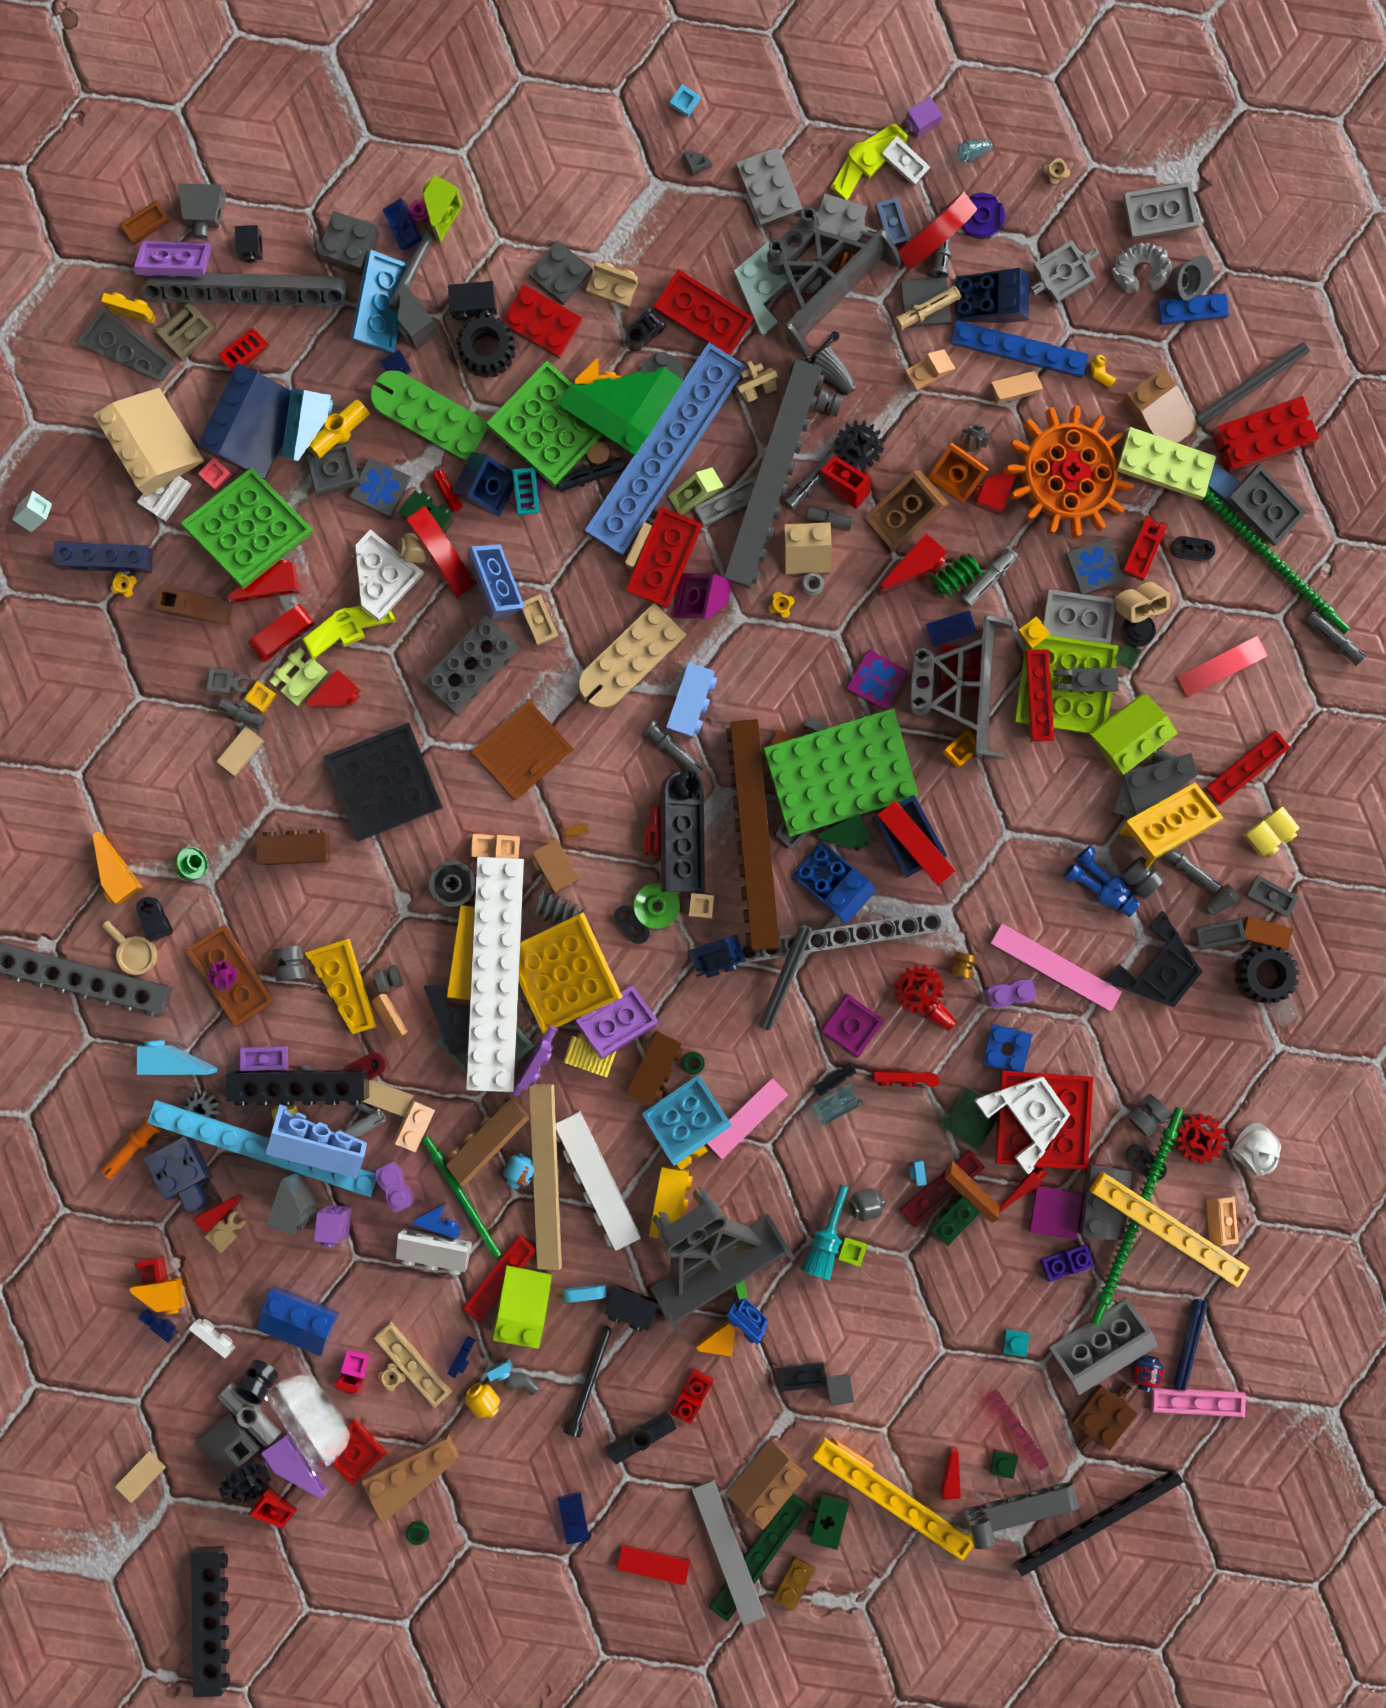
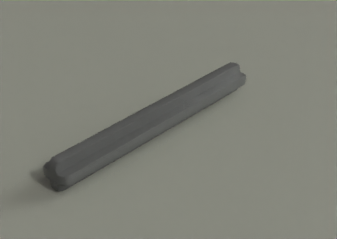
(785, 977)

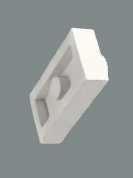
(905, 161)
(205, 1331)

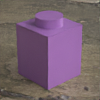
(923, 117)

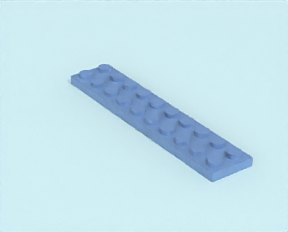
(665, 449)

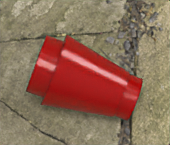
(940, 1016)

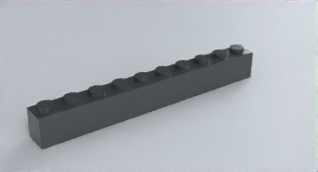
(773, 473)

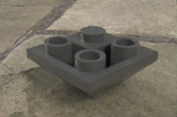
(228, 1444)

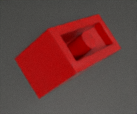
(846, 481)
(994, 493)
(335, 693)

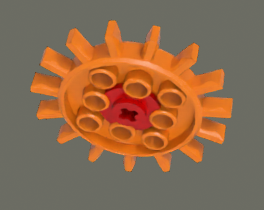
(1083, 472)

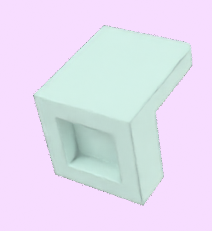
(32, 511)

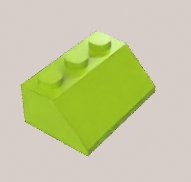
(1133, 733)

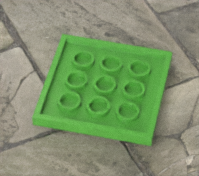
(541, 429)
(247, 528)

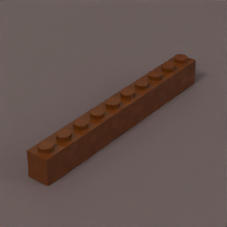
(754, 836)

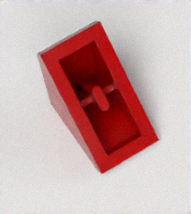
(273, 1509)

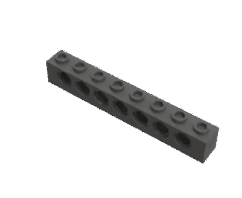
(157, 993)

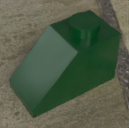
(847, 834)

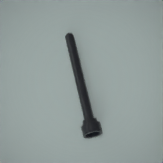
(574, 1426)

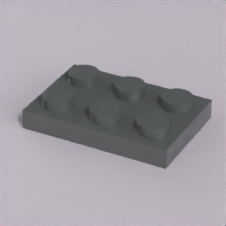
(1266, 505)

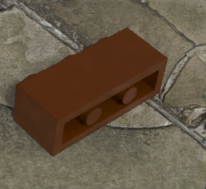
(292, 847)
(655, 1069)

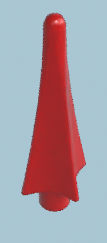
(1028, 1184)

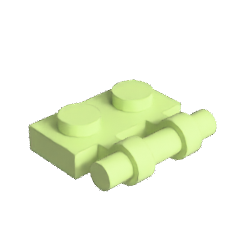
(304, 681)

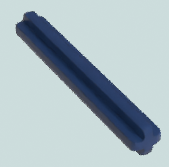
(1190, 1344)

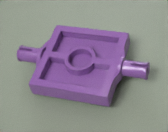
(539, 1057)

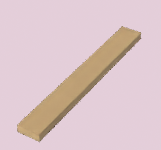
(545, 1176)

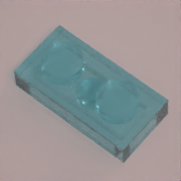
(837, 1104)

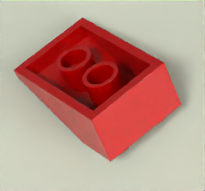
(923, 559)

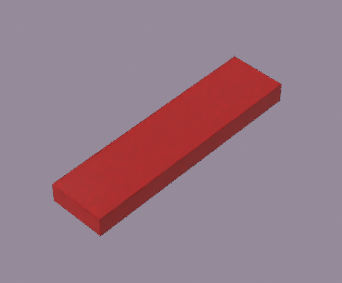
(1039, 695)
(1247, 767)
(916, 843)
(490, 1289)

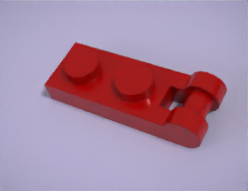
(1144, 548)
(907, 1079)

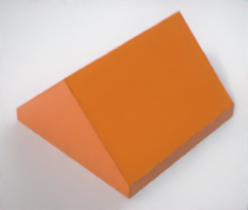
(958, 473)

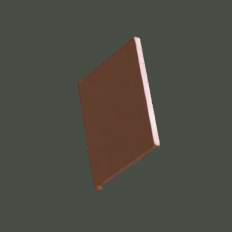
(522, 750)

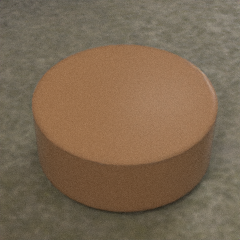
(598, 453)

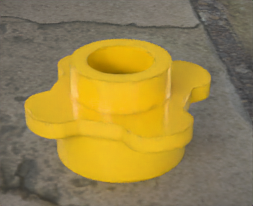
(117, 584)
(781, 598)

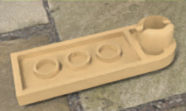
(630, 658)

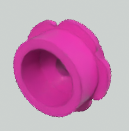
(423, 215)

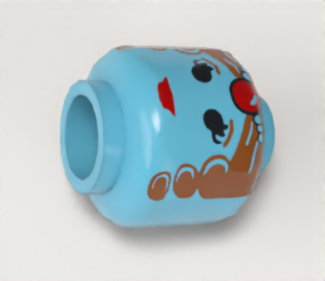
(519, 1171)

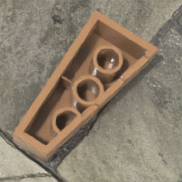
(404, 1478)

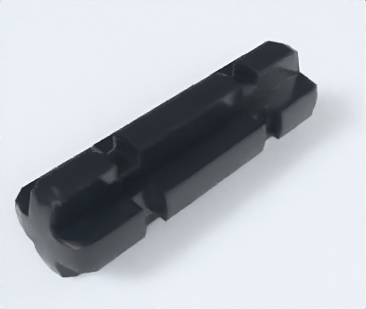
(835, 1079)

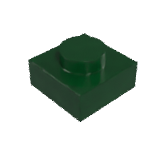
(1003, 1464)

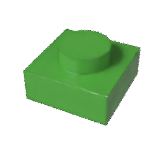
(740, 1289)

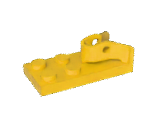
(1172, 822)

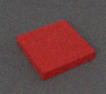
(360, 1453)

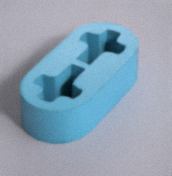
(584, 1293)

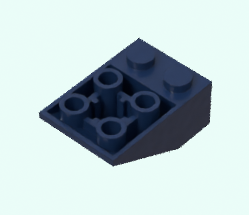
(993, 297)

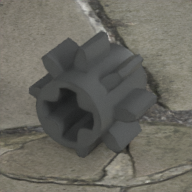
(974, 438)

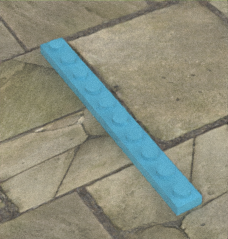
(248, 1144)

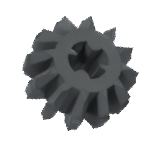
(204, 1101)

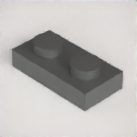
(1272, 896)

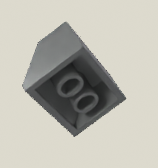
(1096, 1216)

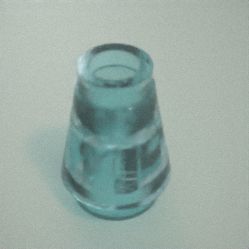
(973, 149)

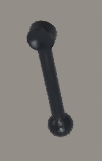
(833, 337)

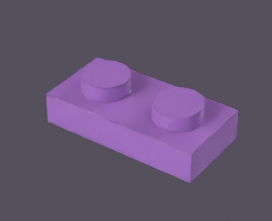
(264, 1058)

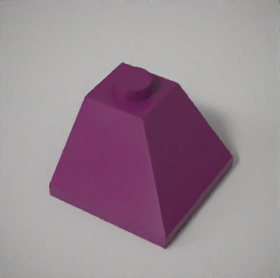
(701, 595)

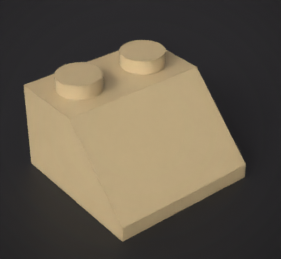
(807, 548)

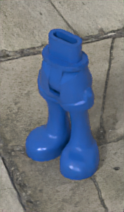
(1112, 892)

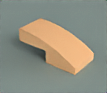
(494, 846)

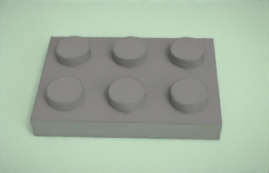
(769, 187)
(1160, 210)
(1079, 616)

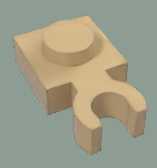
(224, 1233)

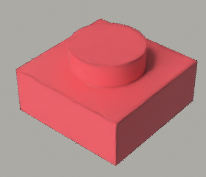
(215, 474)

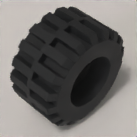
(480, 328)
(1285, 974)

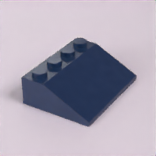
(248, 421)

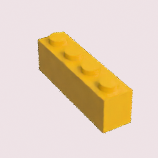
(461, 967)

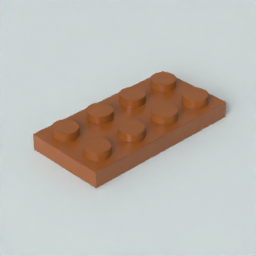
(249, 992)

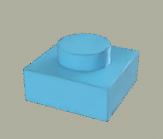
(685, 100)
(917, 1172)
(500, 1370)

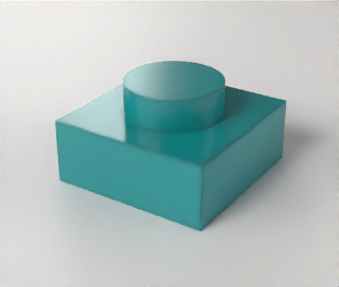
(1015, 1343)

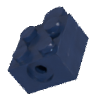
(179, 1172)

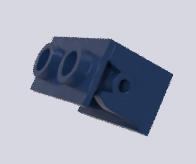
(717, 955)

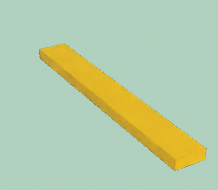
(1169, 1229)
(892, 1498)

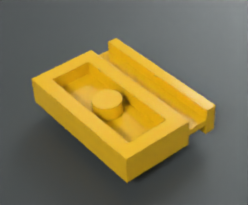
(134, 309)

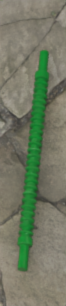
(1327, 612)
(1105, 1297)

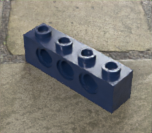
(103, 557)

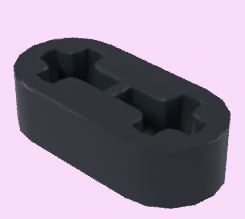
(1192, 554)
(627, 928)
(1142, 1166)

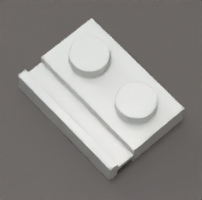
(166, 498)

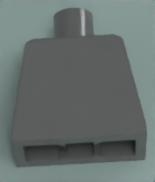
(202, 206)

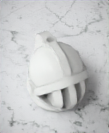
(1257, 1149)

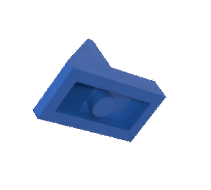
(432, 1221)

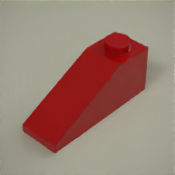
(276, 581)

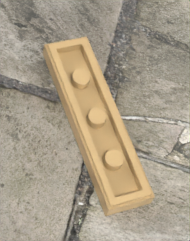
(412, 1364)

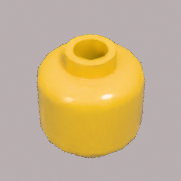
(482, 1400)

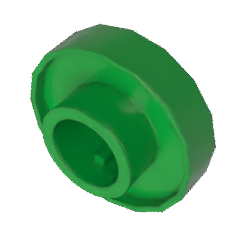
(190, 864)

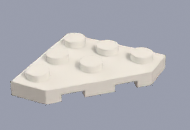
(382, 575)

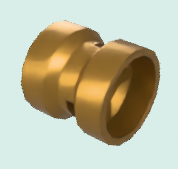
(963, 965)

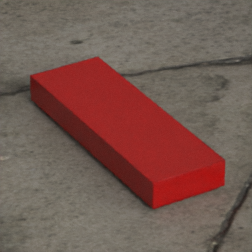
(653, 1564)

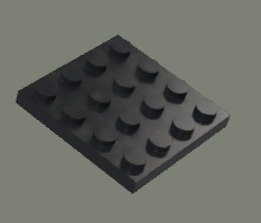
(383, 782)

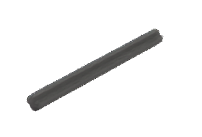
(1252, 384)

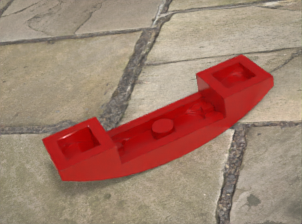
(937, 231)

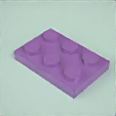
(172, 258)
(617, 1023)

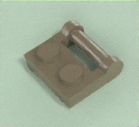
(190, 334)

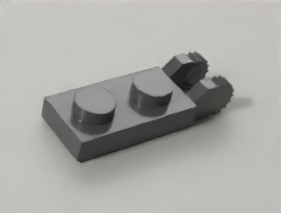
(1088, 680)

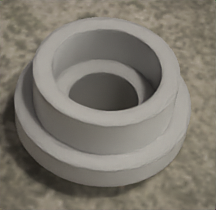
(812, 577)

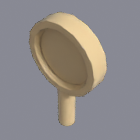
(135, 953)

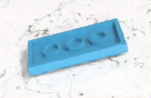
(373, 320)

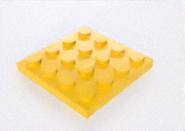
(565, 973)

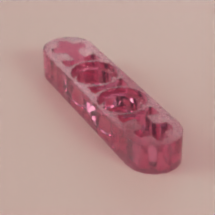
(1018, 1430)

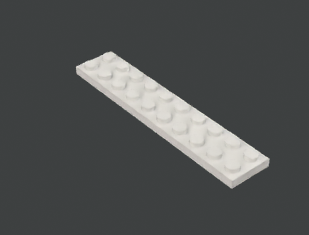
(495, 974)

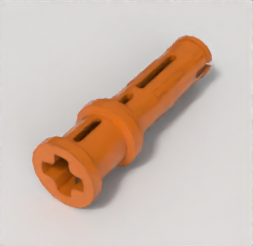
(137, 1140)

